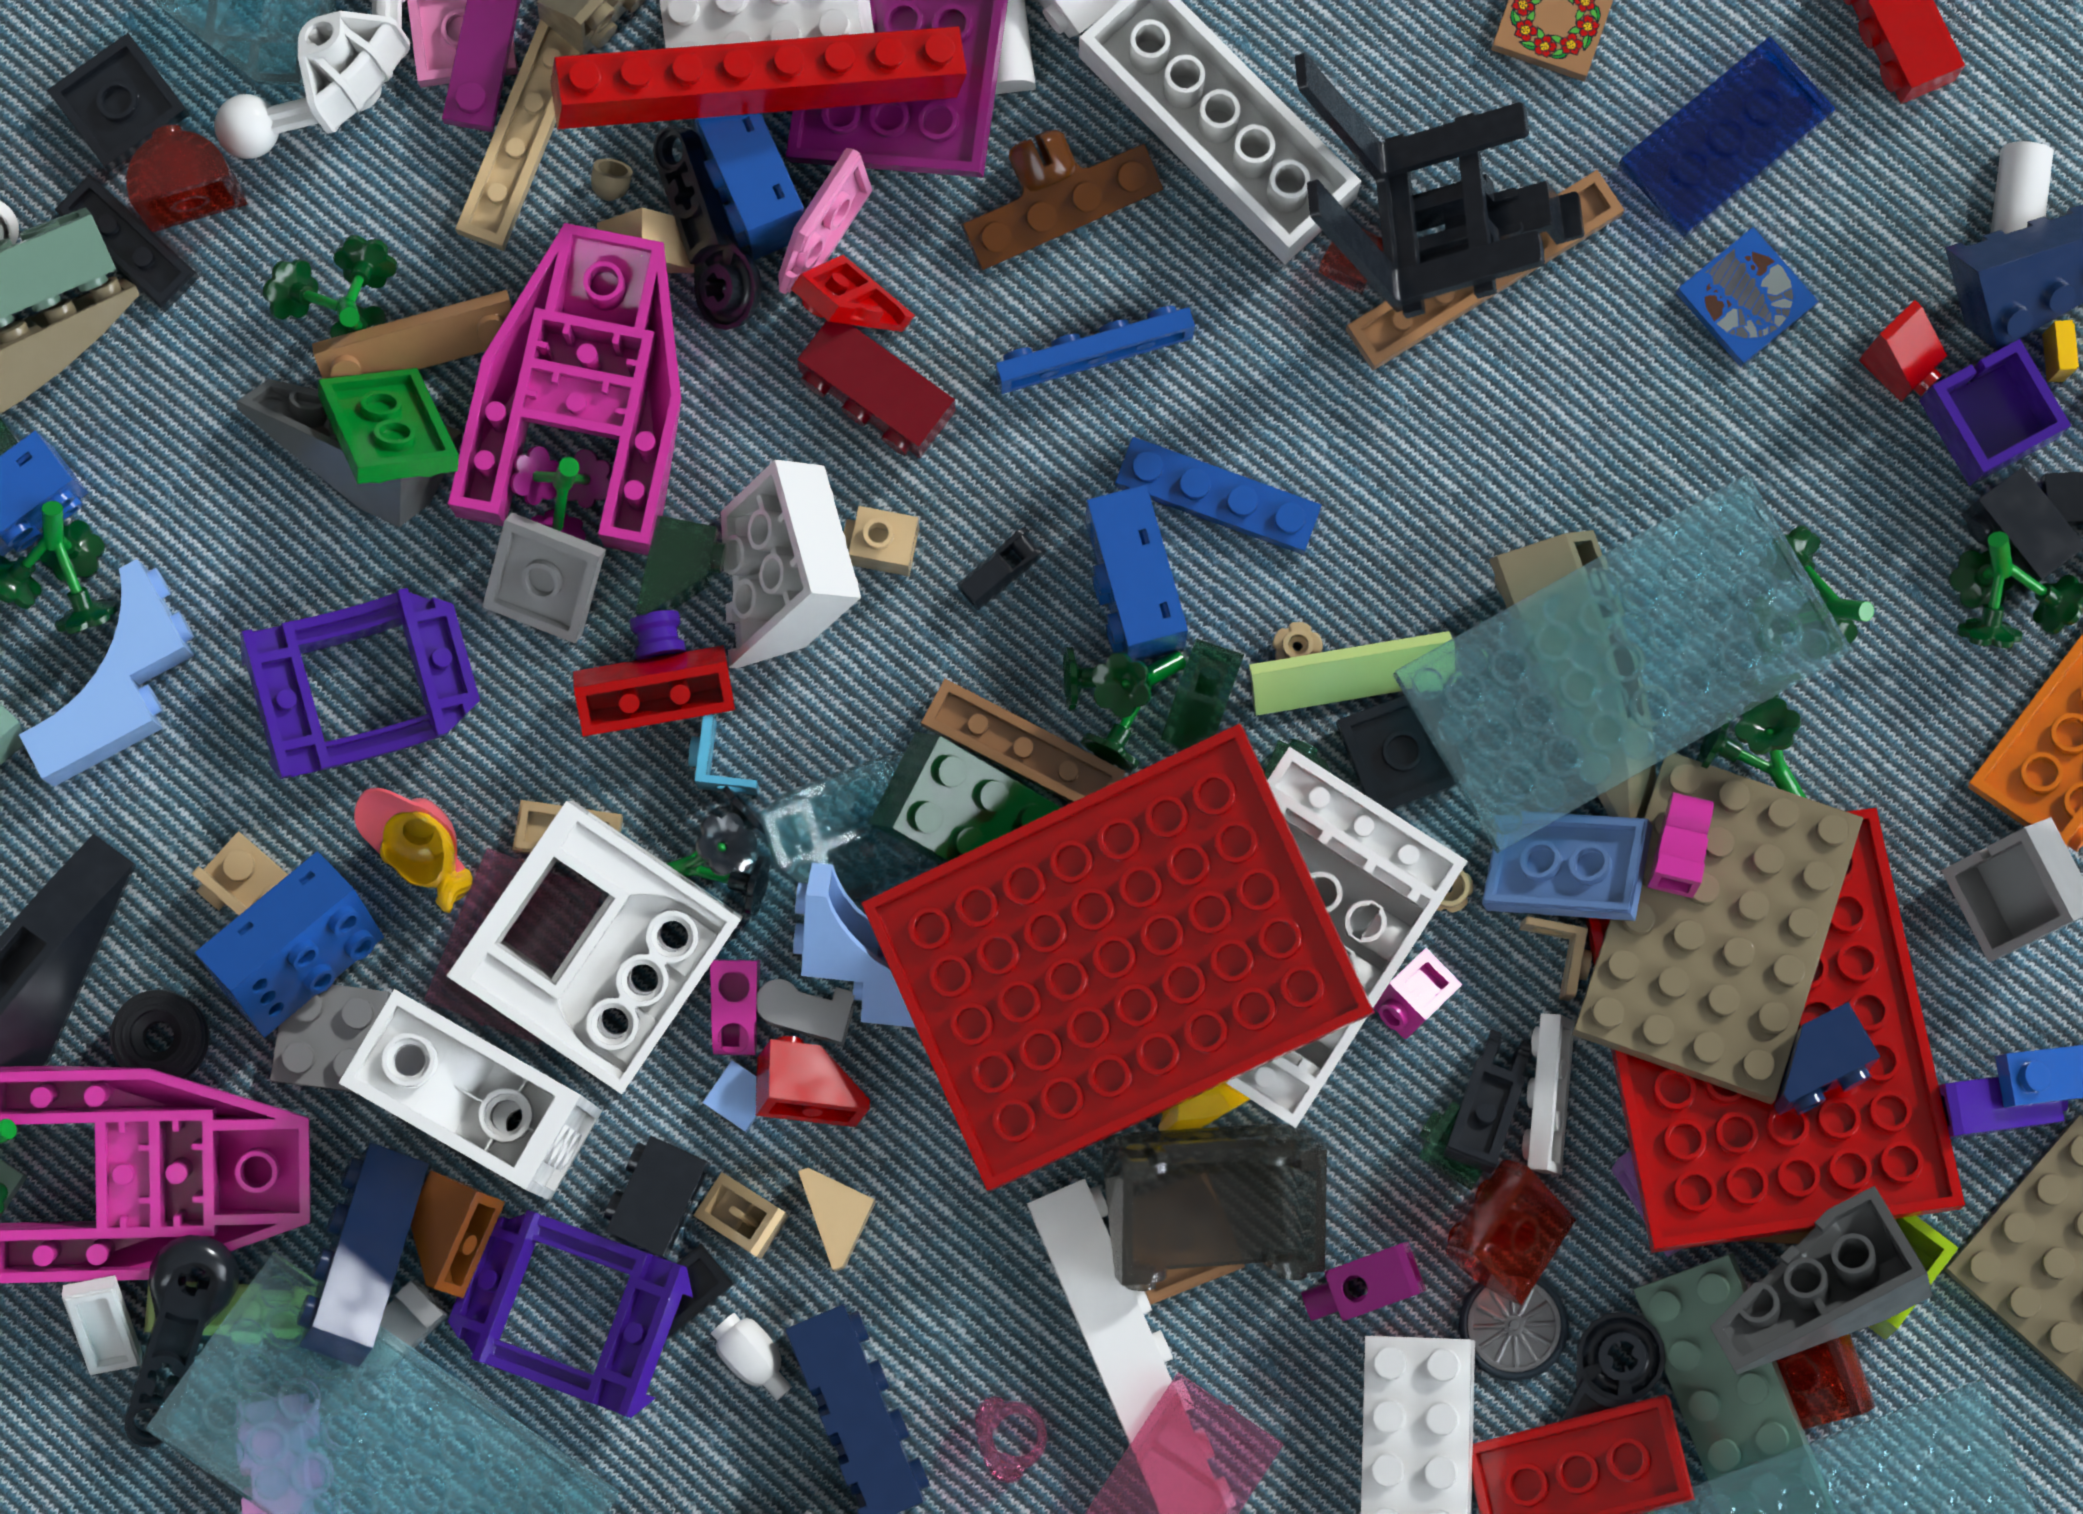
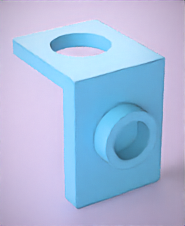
(701, 757)

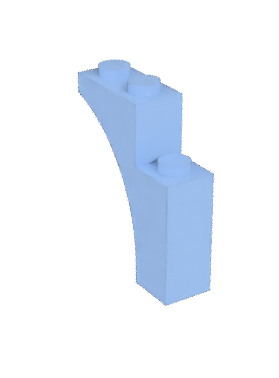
(113, 706)
(842, 946)

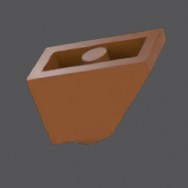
(452, 1231)

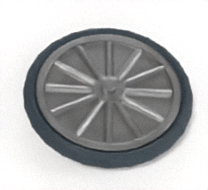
(1514, 1338)

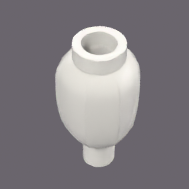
(750, 1354)

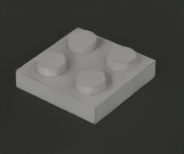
(543, 577)
(324, 1036)

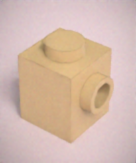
(882, 540)

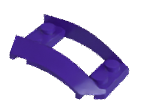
(287, 700)
(635, 1334)

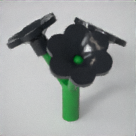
(728, 850)

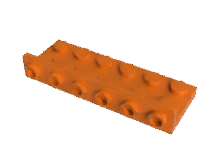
(2040, 758)

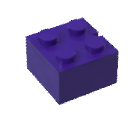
(1997, 415)

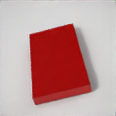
(1588, 1464)

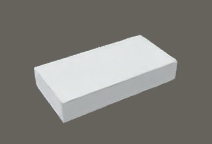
(102, 1325)

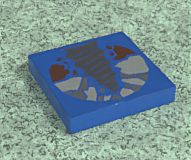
(1746, 297)

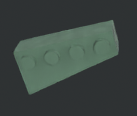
(51, 261)

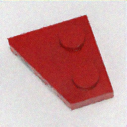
(849, 296)

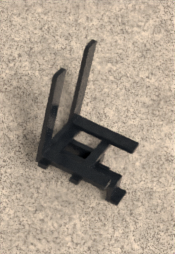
(1484, 230)

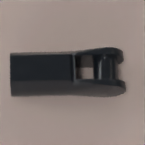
(995, 573)

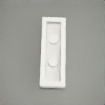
(1549, 1094)

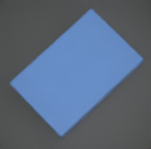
(1572, 869)

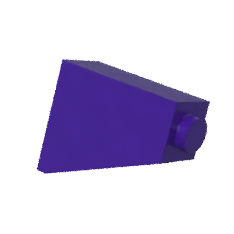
(1978, 1109)

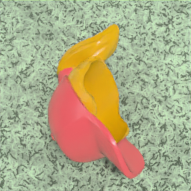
(415, 841)

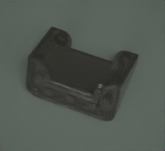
(1215, 1201)

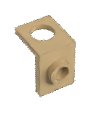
(1577, 959)

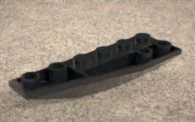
(53, 948)

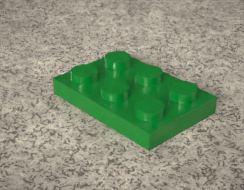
(387, 426)

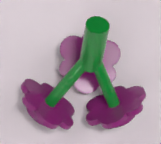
(572, 479)

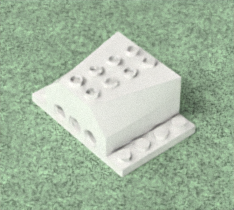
(1380, 891)

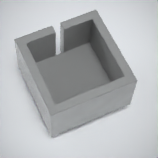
(2018, 889)

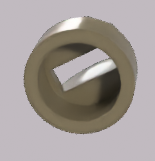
(610, 179)

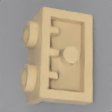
(238, 875)

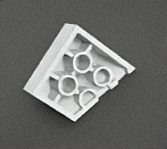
(785, 562)

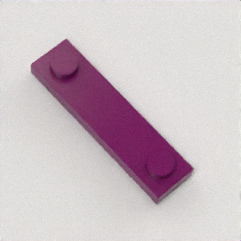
(480, 64)

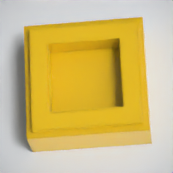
(2060, 350)

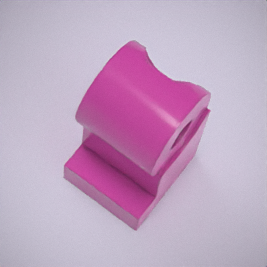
(1682, 846)
(734, 1006)

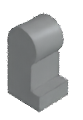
(806, 1014)
(413, 1314)

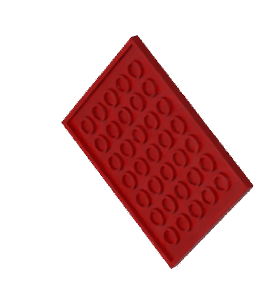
(1116, 958)
(1737, 1170)

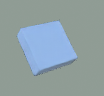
(734, 1096)

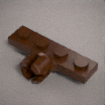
(1057, 196)

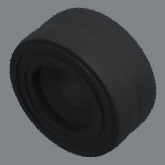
(154, 1007)

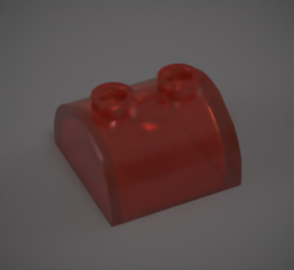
(180, 179)
(1509, 1232)
(1827, 1382)

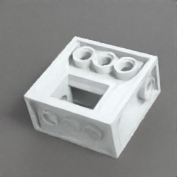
(597, 972)
(467, 1093)

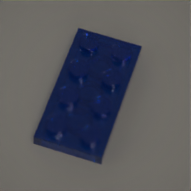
(1726, 136)

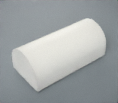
(1016, 62)
(2021, 185)

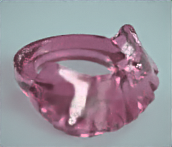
(1003, 1465)

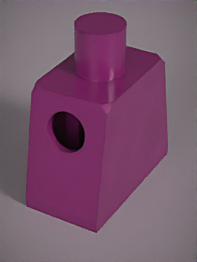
(1389, 1278)

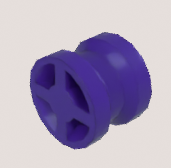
(657, 634)

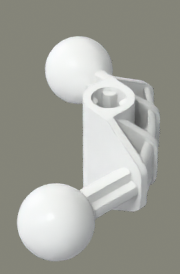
(342, 69)

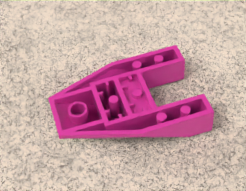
(587, 356)
(166, 1168)

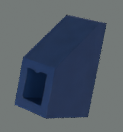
(1823, 1056)

